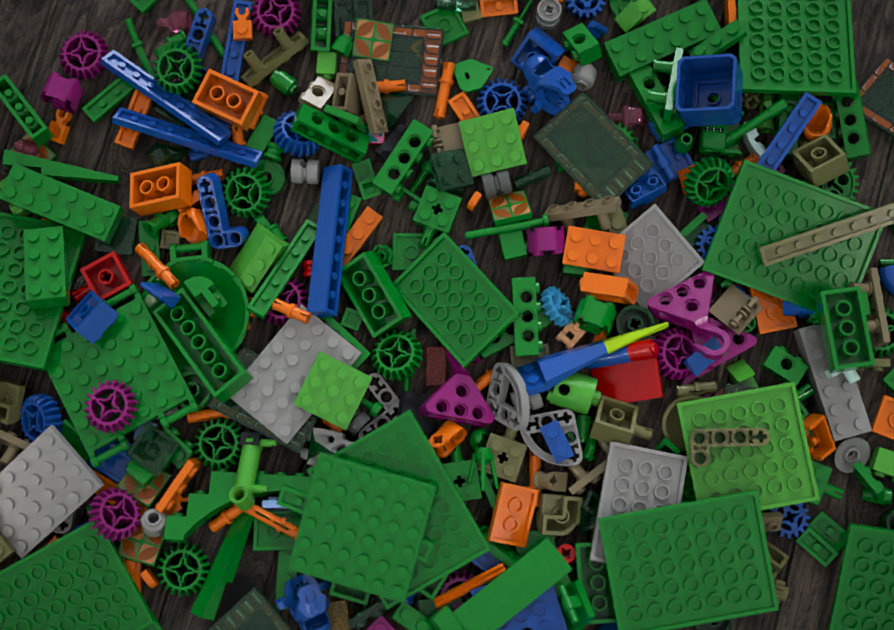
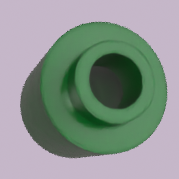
(284, 82)

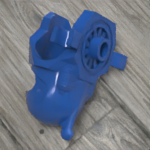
(548, 83)
(309, 604)

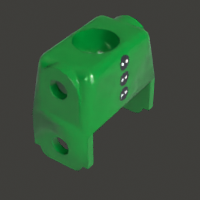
(713, 141)

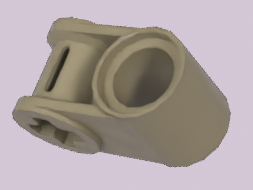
(551, 480)

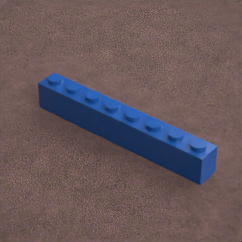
(330, 241)

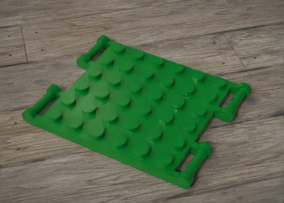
(129, 353)

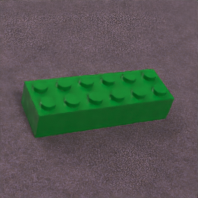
(659, 39)
(61, 204)
(203, 346)

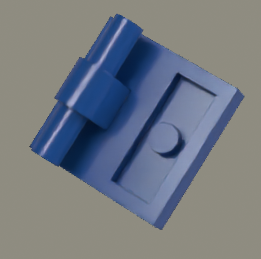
(668, 160)
(645, 189)
(114, 466)

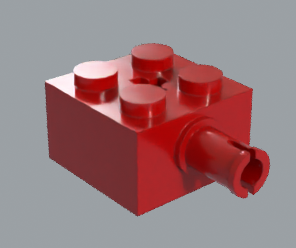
(96, 277)

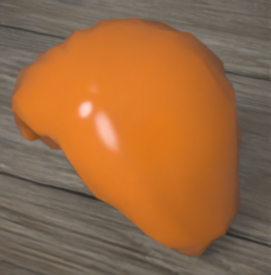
(819, 124)
(192, 225)

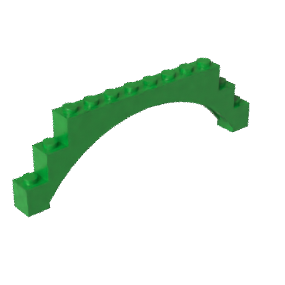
(204, 506)

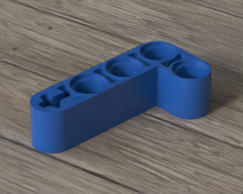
(200, 45)
(218, 210)

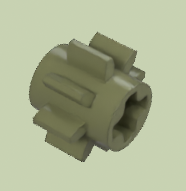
(750, 100)
(781, 590)

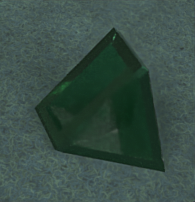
(393, 106)
(164, 154)
(588, 512)

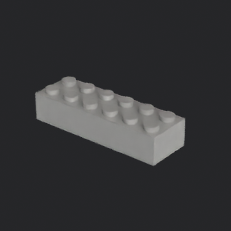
(833, 396)

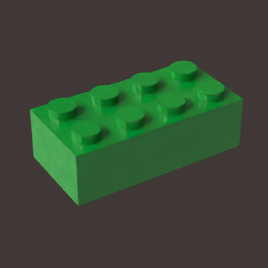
(46, 267)
(374, 294)
(844, 329)
(595, 582)

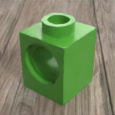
(327, 65)

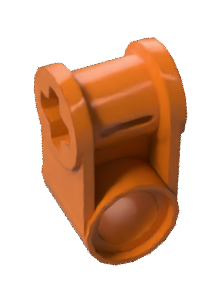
(448, 436)

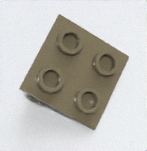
(446, 138)
(735, 309)

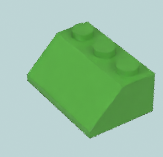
(258, 257)

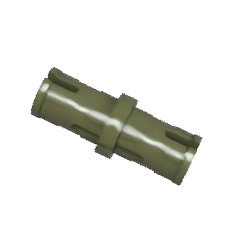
(696, 388)

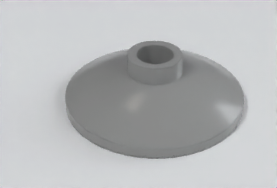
(851, 452)

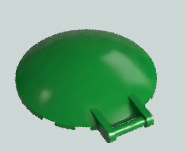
(232, 322)

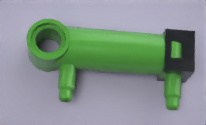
(252, 445)

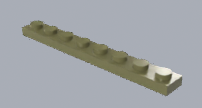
(827, 235)

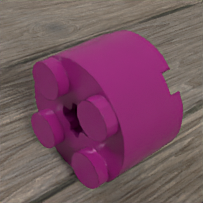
(62, 93)
(546, 240)

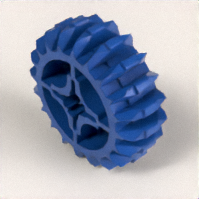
(496, 97)
(289, 140)
(38, 414)

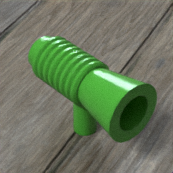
(768, 126)

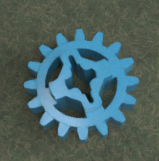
(557, 306)

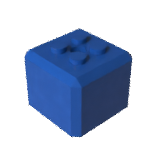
(708, 76)

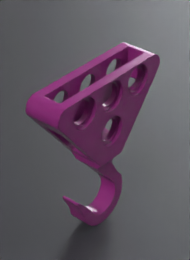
(697, 299)
(747, 342)
(448, 400)

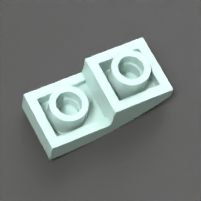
(753, 146)

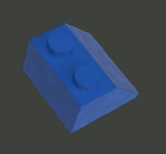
(538, 43)
(92, 317)

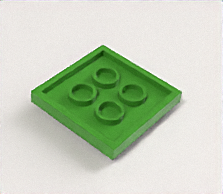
(492, 142)
(332, 390)

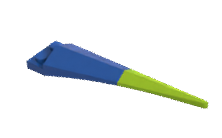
(556, 367)

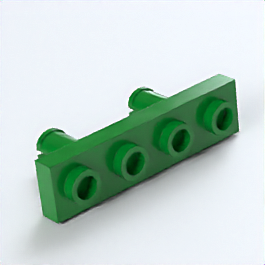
(667, 98)

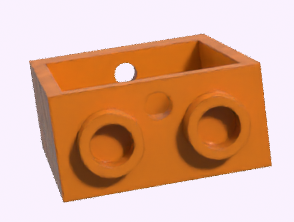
(609, 288)

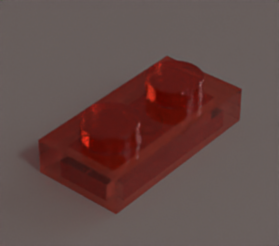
(436, 366)

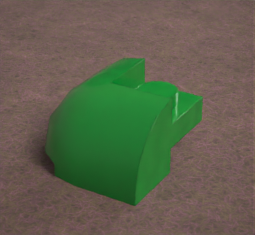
(207, 296)

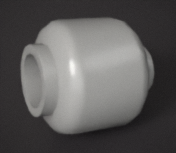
(584, 76)
(153, 522)

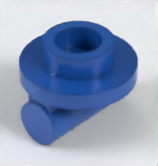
(596, 29)
(197, 155)

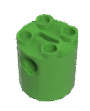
(578, 396)

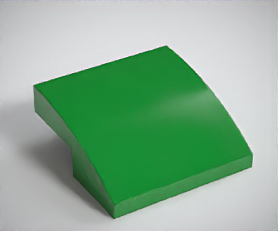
(822, 538)

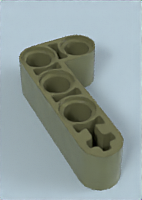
(728, 441)

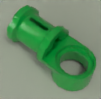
(179, 38)
(161, 221)
(273, 228)

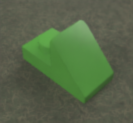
(634, 14)
(741, 374)

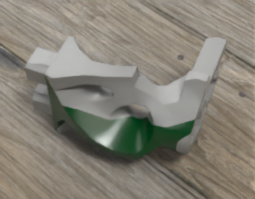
(320, 443)

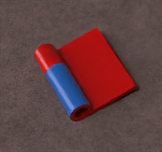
(629, 372)

